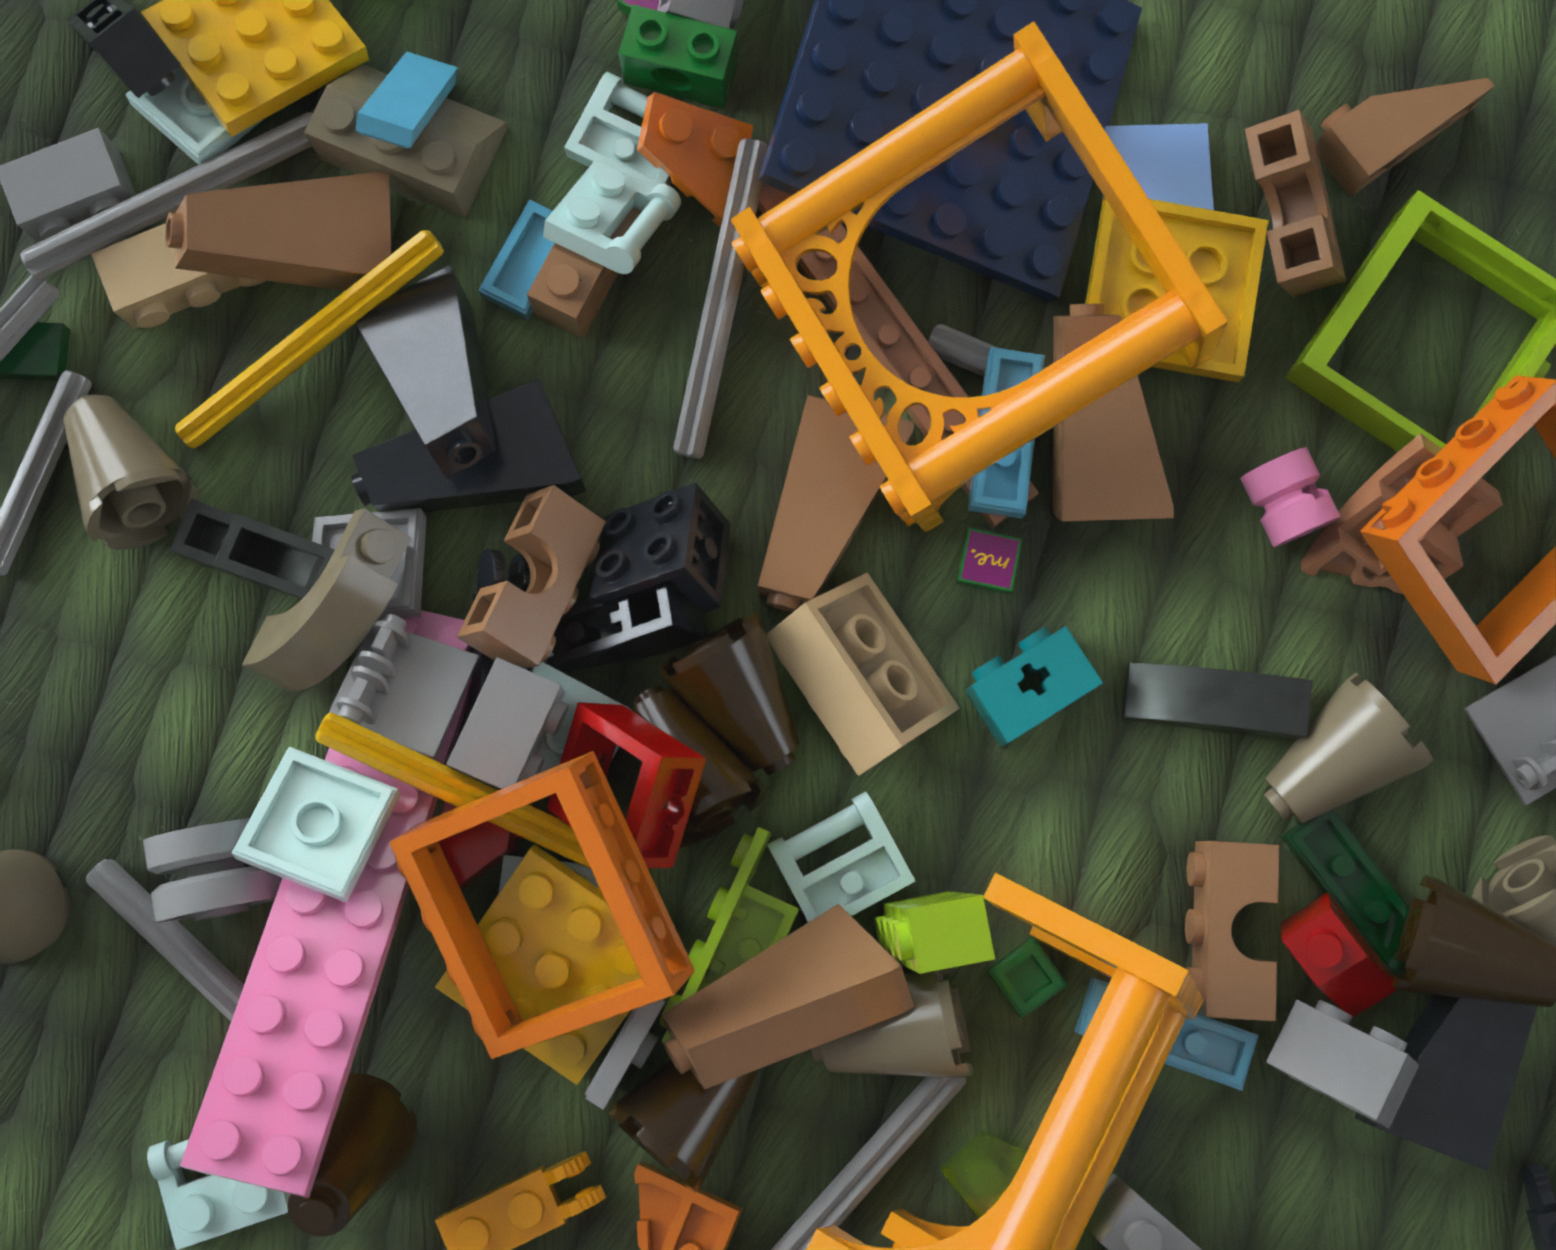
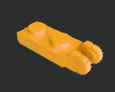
(518, 1209)

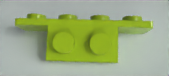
(744, 923)

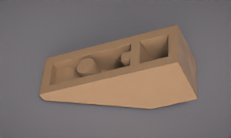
(1389, 127)
(572, 286)

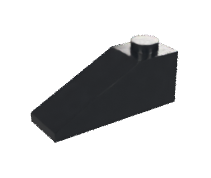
(126, 45)
(626, 628)

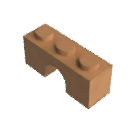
(1293, 182)
(558, 543)
(1225, 881)

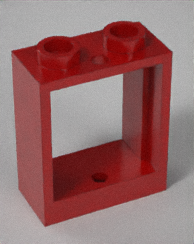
(667, 774)

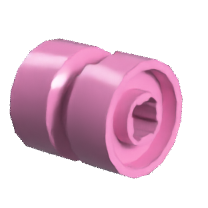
(1290, 497)

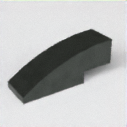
(250, 550)
(1218, 700)

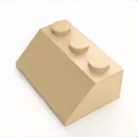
(861, 672)

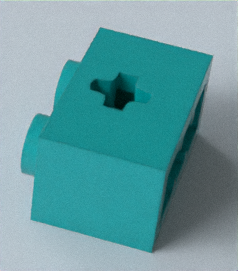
(1064, 677)

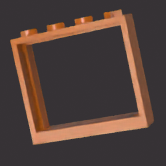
(1530, 608)
(621, 878)

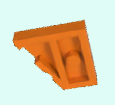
(692, 148)
(678, 1217)

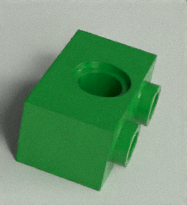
(678, 56)

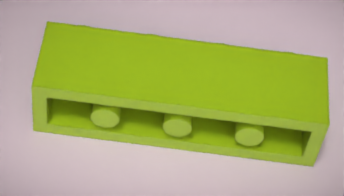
(936, 931)

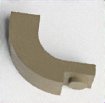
(337, 612)

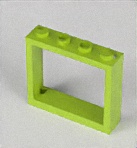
(1467, 250)

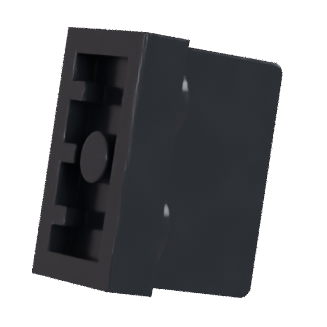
(662, 540)

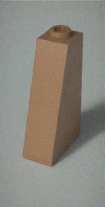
(286, 232)
(1107, 451)
(820, 505)
(787, 1001)

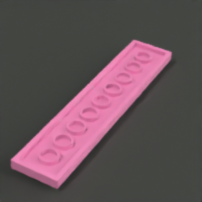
(310, 999)

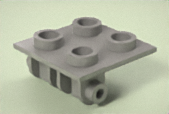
(404, 686)
(1521, 729)

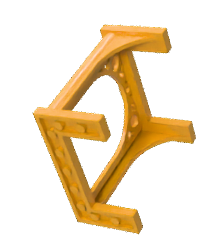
(934, 469)
(1093, 1105)

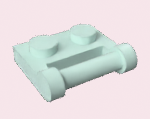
(611, 138)
(597, 208)
(853, 878)
(209, 1203)

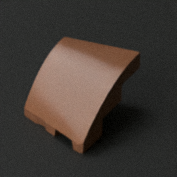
(1346, 552)

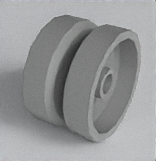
(215, 879)

